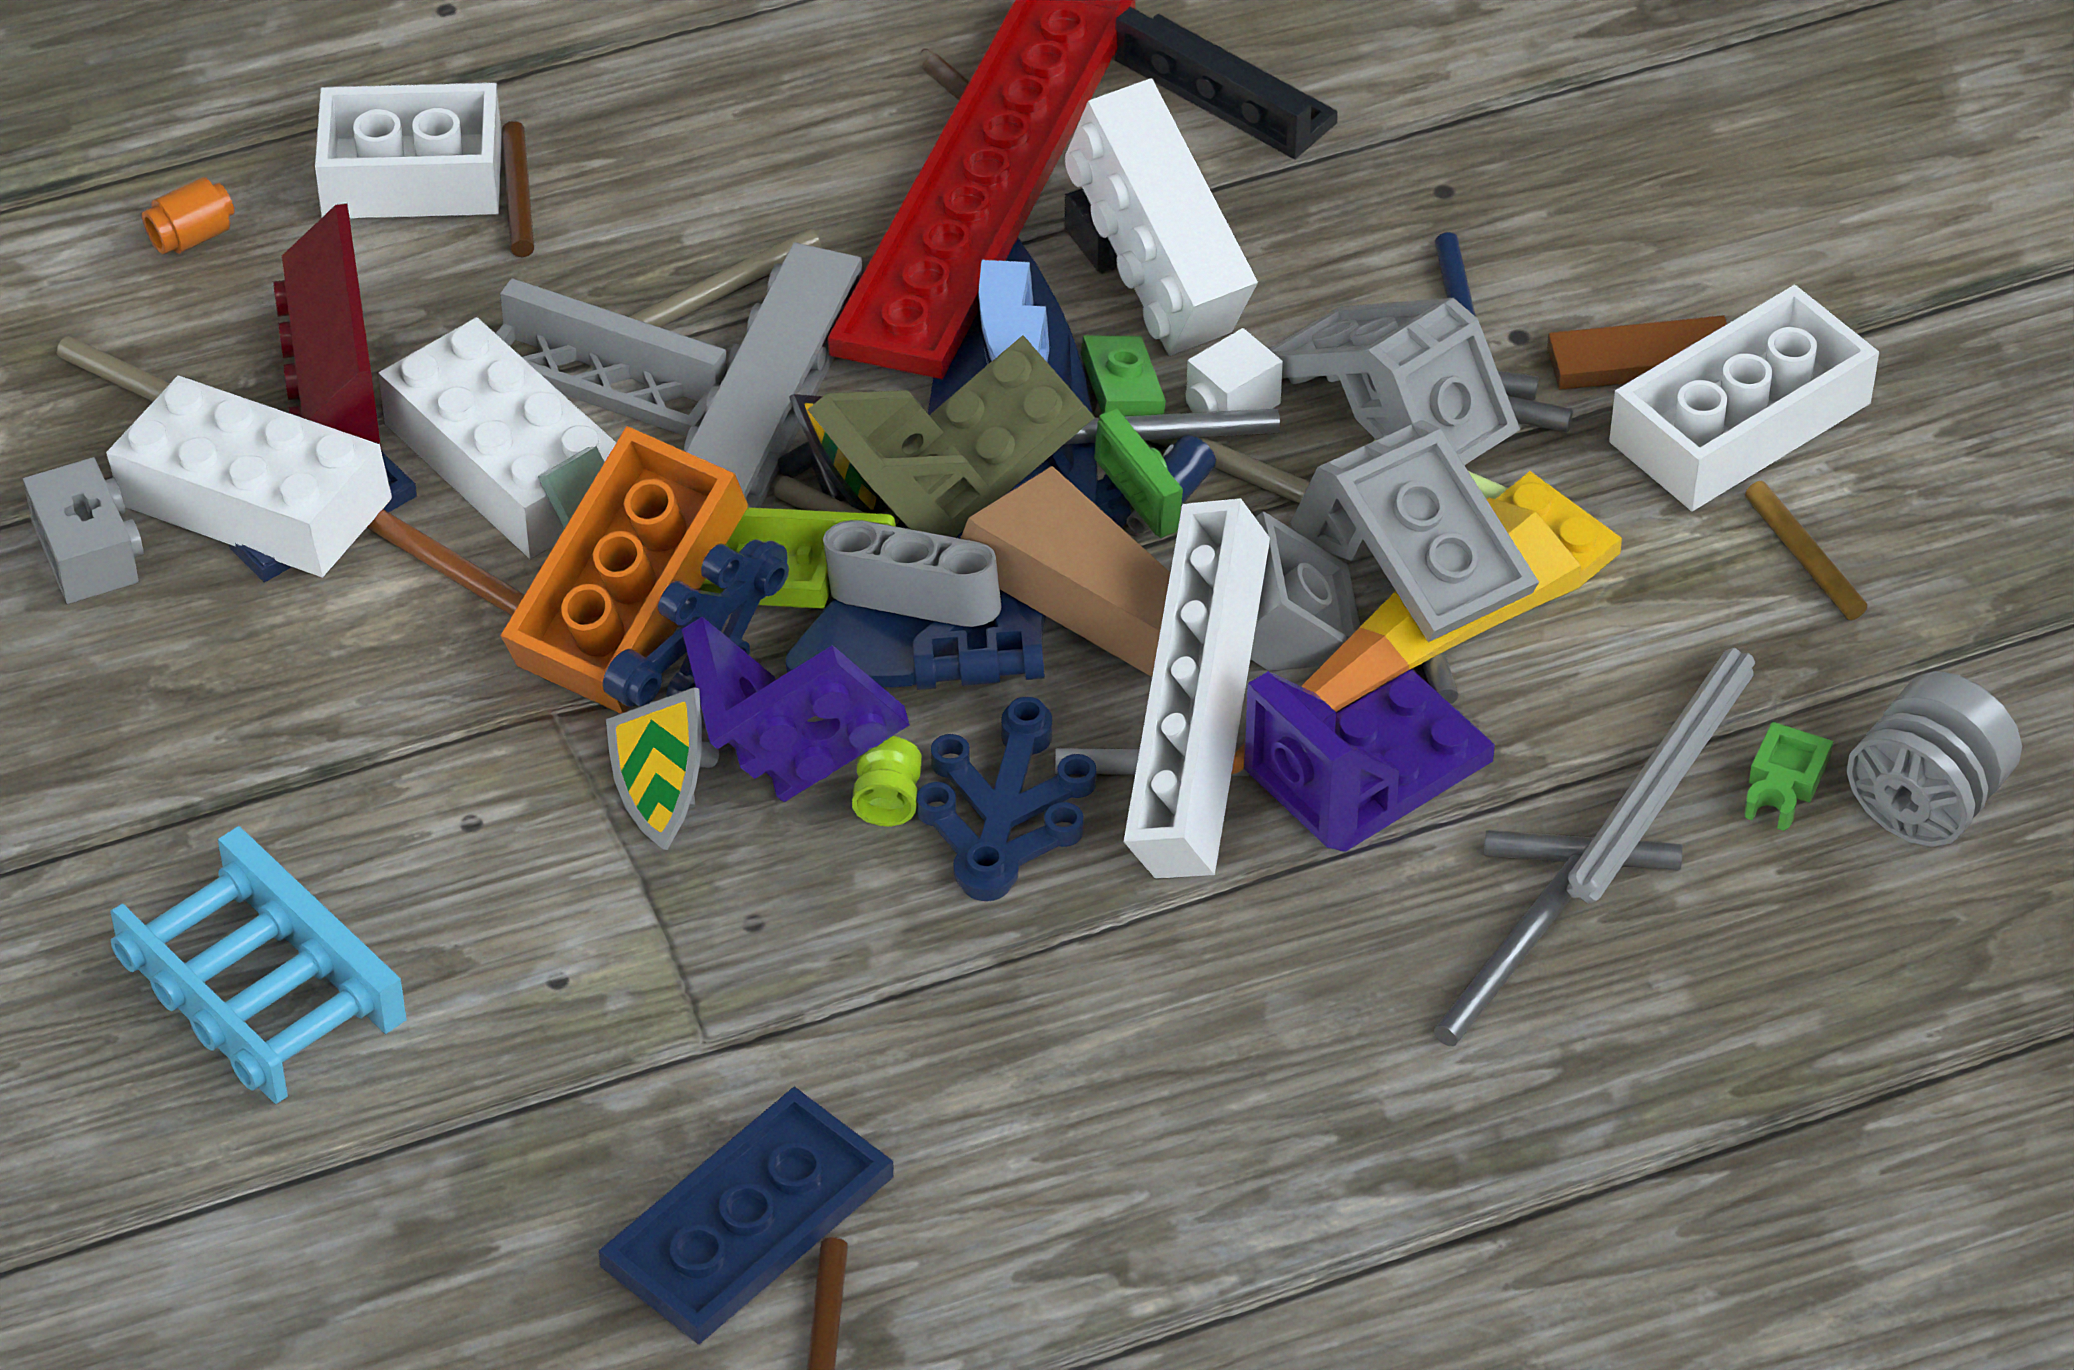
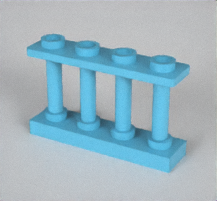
(285, 912)

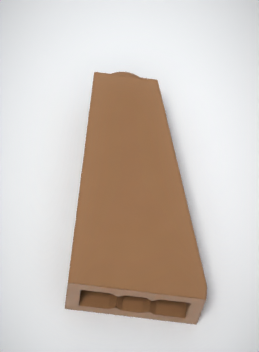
(1075, 566)

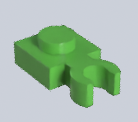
(1786, 770)

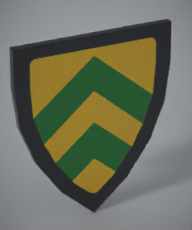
(832, 468)

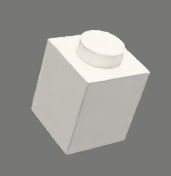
(1234, 376)

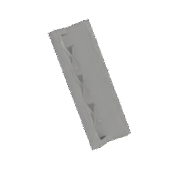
(616, 351)

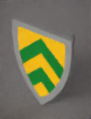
(658, 762)

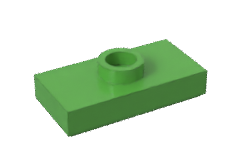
(1122, 375)
(1138, 473)

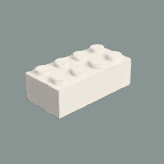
(1159, 218)
(1743, 397)
(488, 428)
(250, 475)

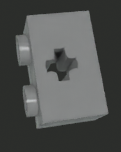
(83, 529)

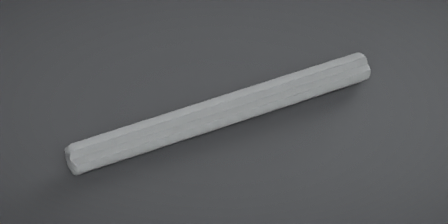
(1660, 776)

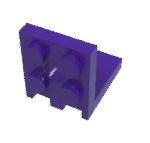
(770, 716)

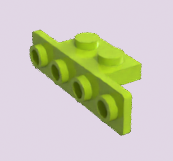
(802, 537)

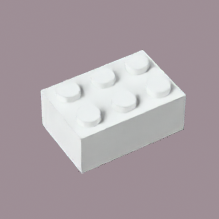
(409, 150)

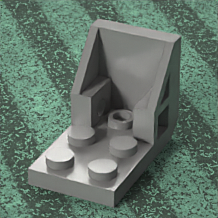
(1408, 367)
(1423, 524)

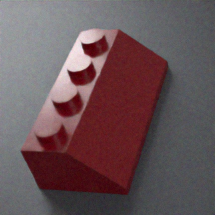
(326, 330)

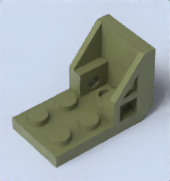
(967, 450)

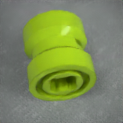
(886, 783)

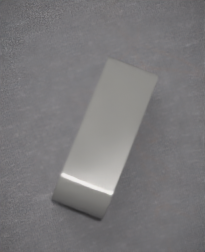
(912, 573)

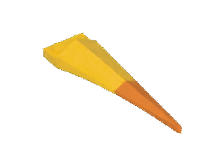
(1558, 544)

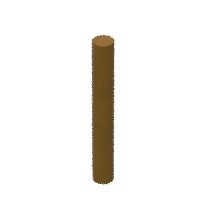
(1806, 550)

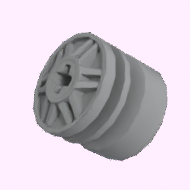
(1934, 758)

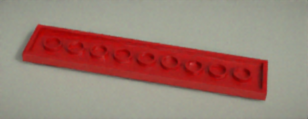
(978, 185)

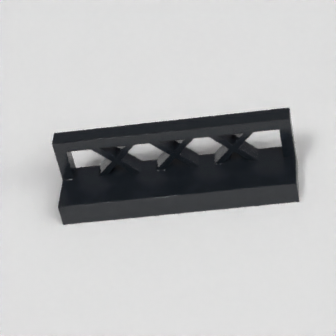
(1221, 83)

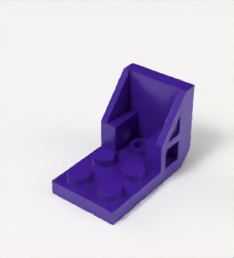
(1358, 766)

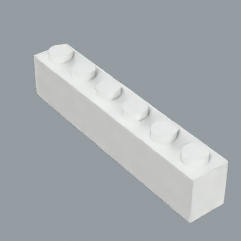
(1197, 690)

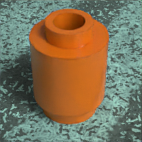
(188, 216)

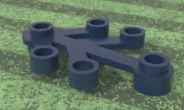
(747, 576)
(991, 864)

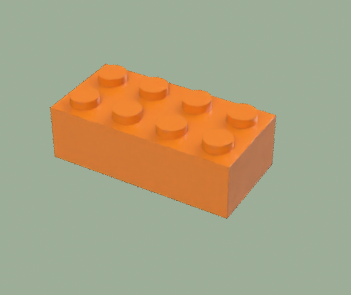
(632, 536)

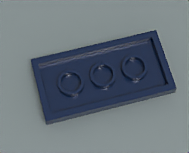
(746, 1214)

